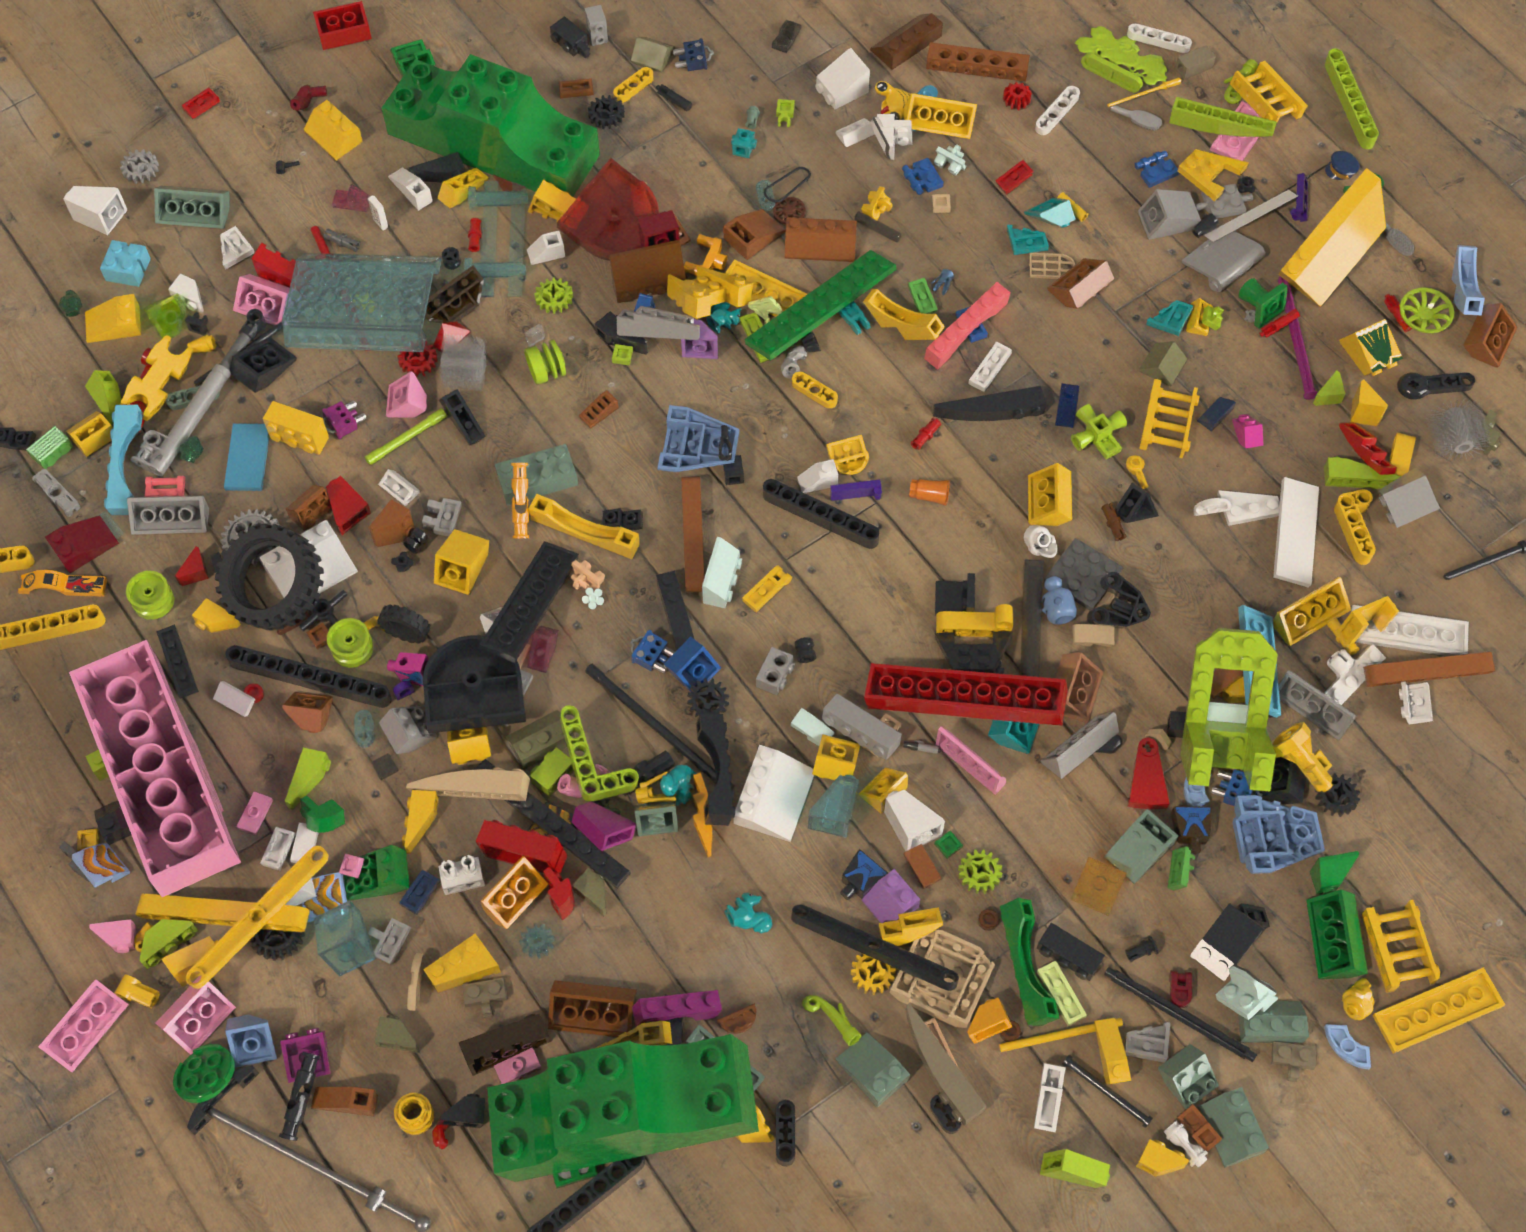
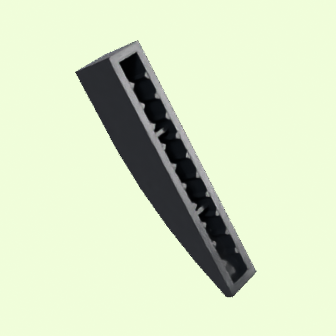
(994, 407)
(674, 608)

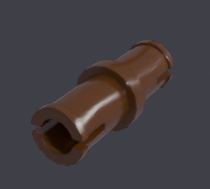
(1113, 522)

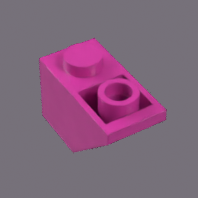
(1248, 431)

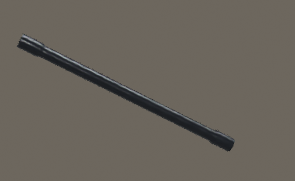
(600, 677)

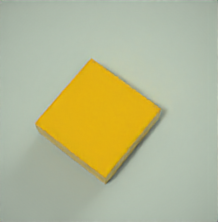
(87, 838)

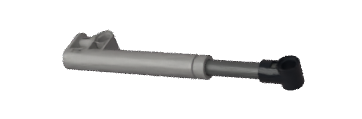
(159, 455)

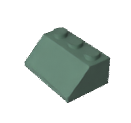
(1279, 1023)
(1236, 1124)

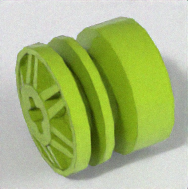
(544, 362)

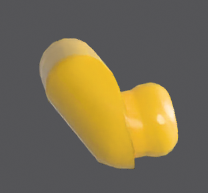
(138, 940)

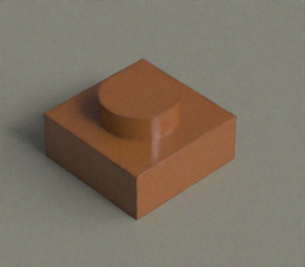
(318, 635)

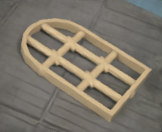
(1044, 261)

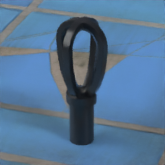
(725, 439)

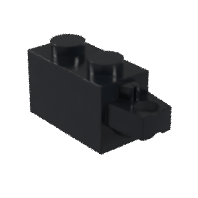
(570, 37)

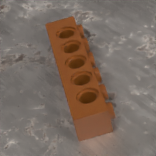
(977, 61)

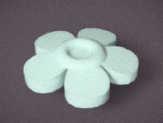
(593, 597)

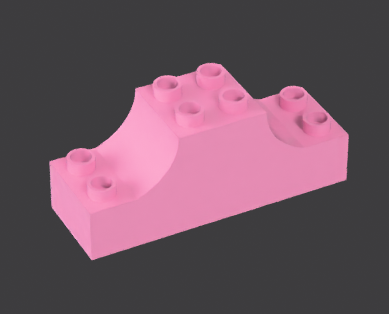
(155, 769)

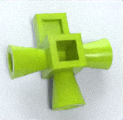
(1099, 431)

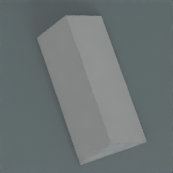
(168, 514)
(1315, 705)
(1081, 744)

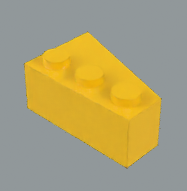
(550, 201)
(462, 964)

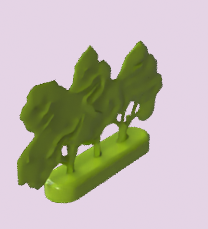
(1119, 52)

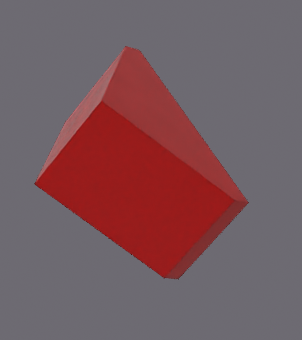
(193, 569)

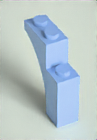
(1467, 292)

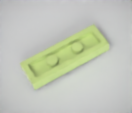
(1062, 992)

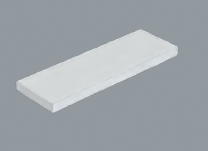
(1296, 532)
(1419, 634)

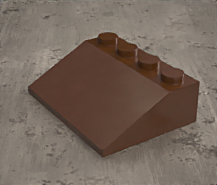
(646, 270)

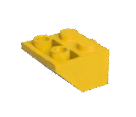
(91, 433)

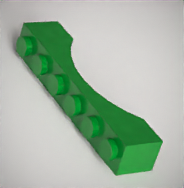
(1018, 921)

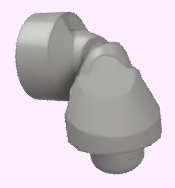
(790, 365)

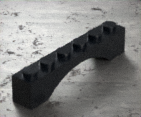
(711, 734)

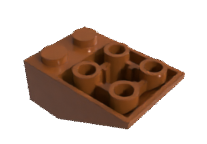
(751, 232)

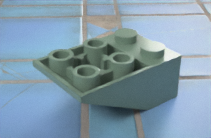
(1141, 846)

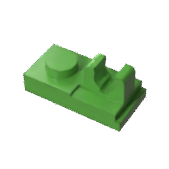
(922, 296)
(1180, 868)

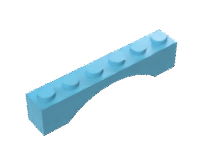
(127, 424)

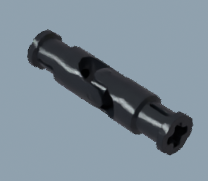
(298, 1100)

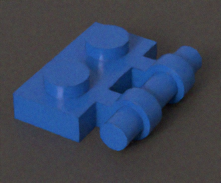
(926, 173)
(1159, 173)

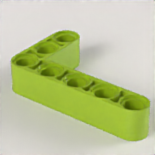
(586, 762)

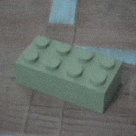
(546, 472)

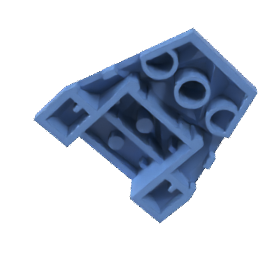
(1274, 834)

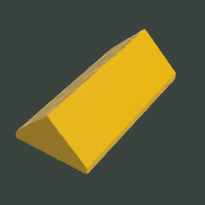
(940, 115)
(1312, 612)

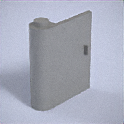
(1225, 259)

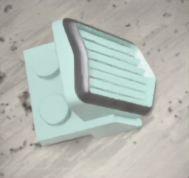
(1246, 993)

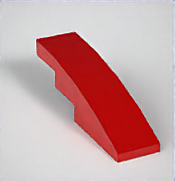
(1365, 447)

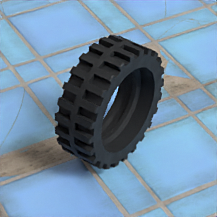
(235, 565)

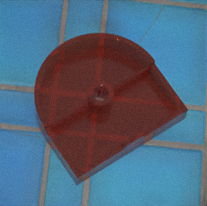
(608, 194)

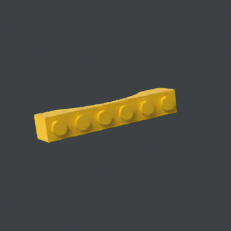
(610, 538)

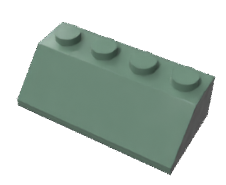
(191, 206)

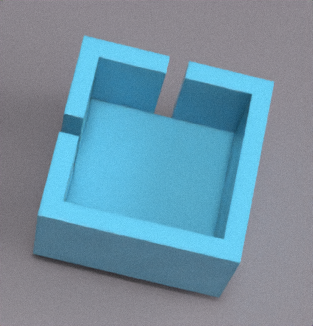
(125, 263)

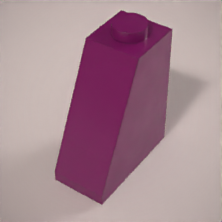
(602, 826)

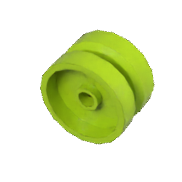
(150, 595)
(350, 642)

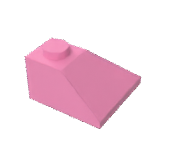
(406, 397)

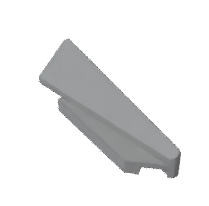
(656, 324)

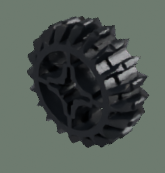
(264, 948)

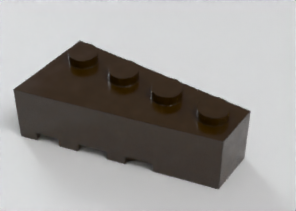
(503, 1043)

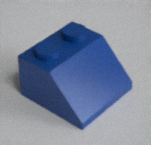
(692, 664)

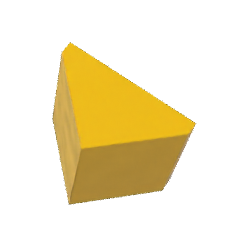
(1367, 406)
(882, 785)

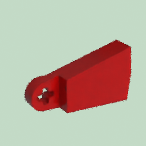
(1148, 781)

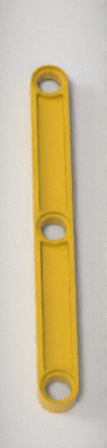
(246, 927)

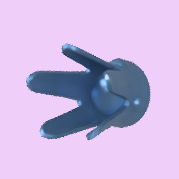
(945, 277)

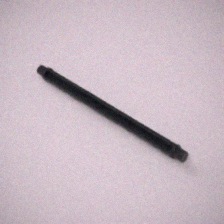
(1180, 1014)

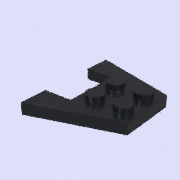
(974, 656)

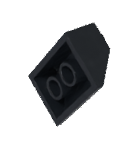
(1286, 784)

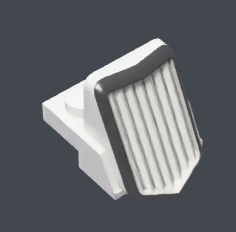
(891, 132)

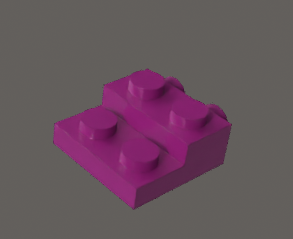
(312, 1042)

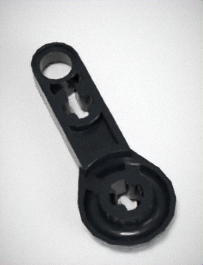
(1432, 384)

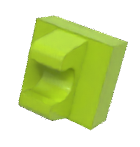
(1212, 317)

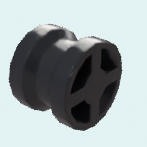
(453, 254)

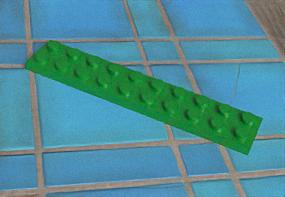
(820, 305)

